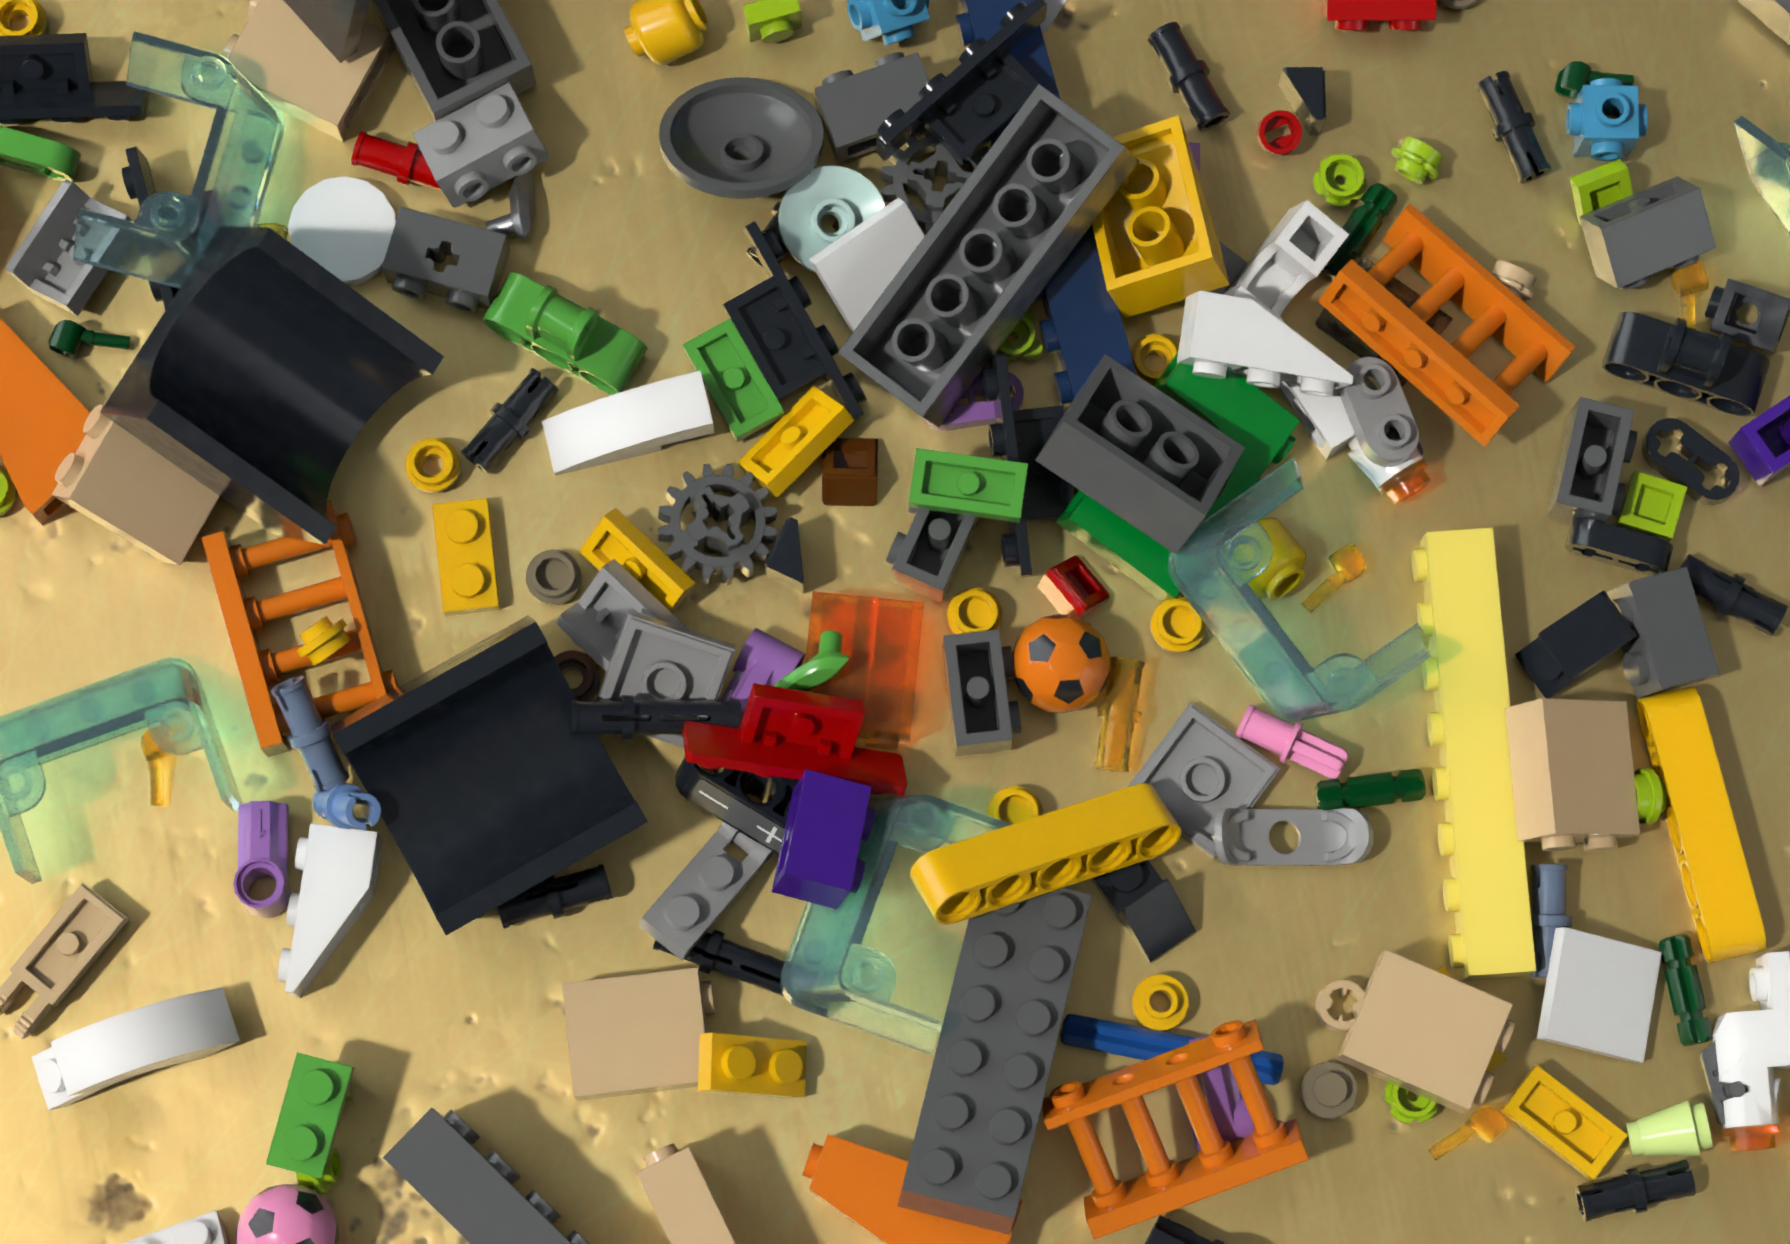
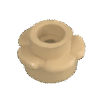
(1515, 278)

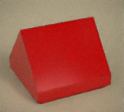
(1073, 588)

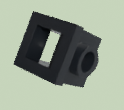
(1771, 320)

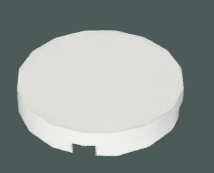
(343, 227)

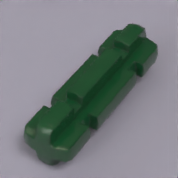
(1362, 227)
(1370, 790)
(1685, 990)

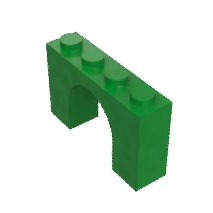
(1231, 407)

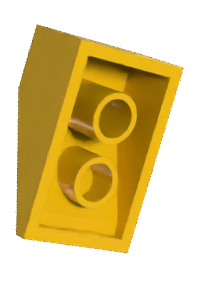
(1158, 227)

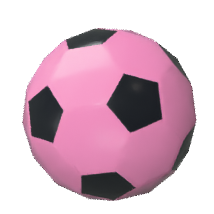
(288, 1217)

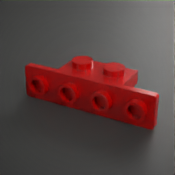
(794, 732)

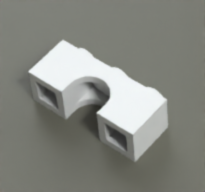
(1289, 258)

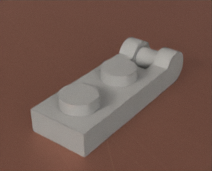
(703, 891)

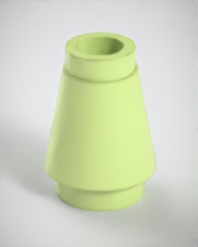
(1671, 1132)

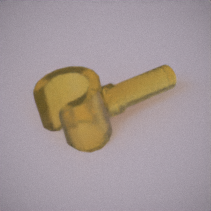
(1687, 282)
(1348, 567)
(153, 756)
(1483, 1122)

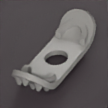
(1323, 837)

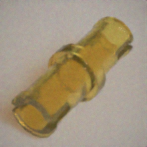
(1119, 715)

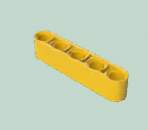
(1701, 825)
(1044, 853)

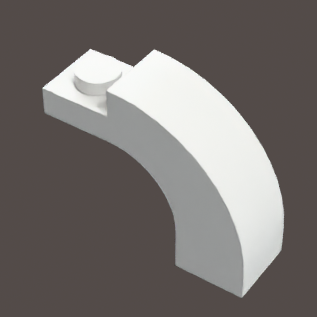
(134, 1044)

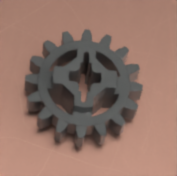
(919, 177)
(734, 509)

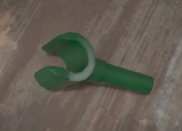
(1577, 74)
(69, 335)

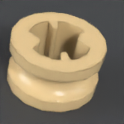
(1324, 1002)

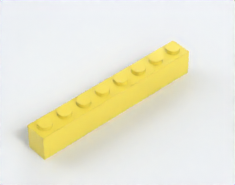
(1475, 777)

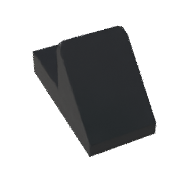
(1575, 644)
(1146, 908)

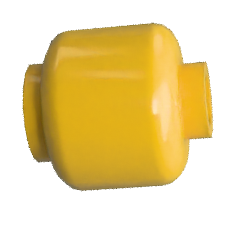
(666, 28)
(1286, 565)

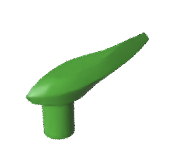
(819, 668)

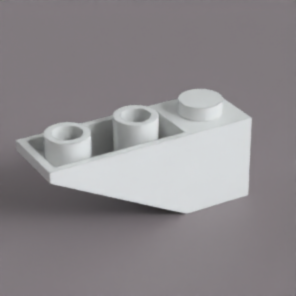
(1244, 338)
(335, 889)

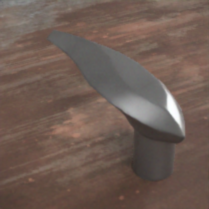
(521, 209)

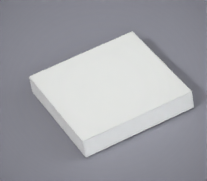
(867, 260)
(1599, 995)

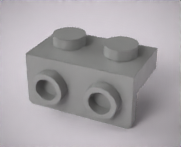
(481, 145)
(46, 254)
(602, 609)

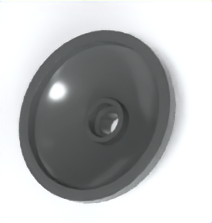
(741, 137)

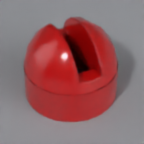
(1281, 144)

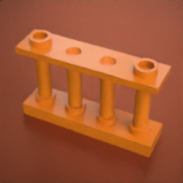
(1422, 354)
(247, 615)
(1170, 1184)

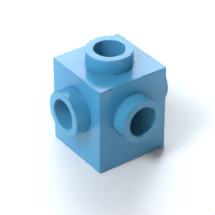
(887, 18)
(1594, 132)

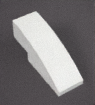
(629, 423)

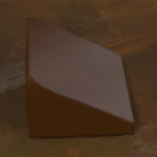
(850, 472)

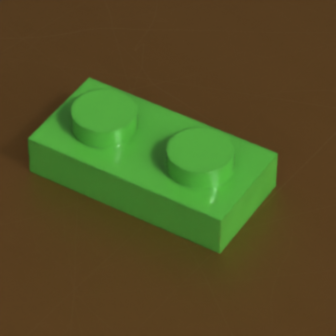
(733, 380)
(968, 485)
(310, 1115)

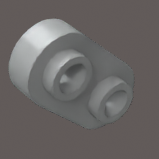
(1375, 409)

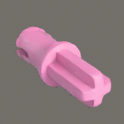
(1292, 742)

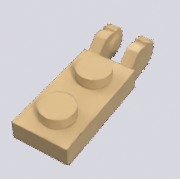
(61, 955)

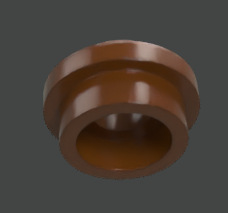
(586, 666)

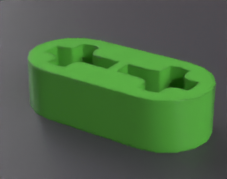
(37, 155)

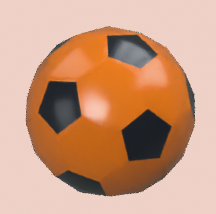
(1061, 663)

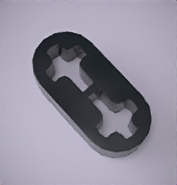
(1698, 451)
(1618, 546)

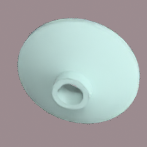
(823, 192)

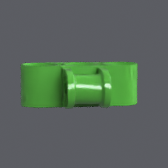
(564, 333)

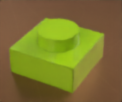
(772, 19)
(1600, 187)
(1651, 505)

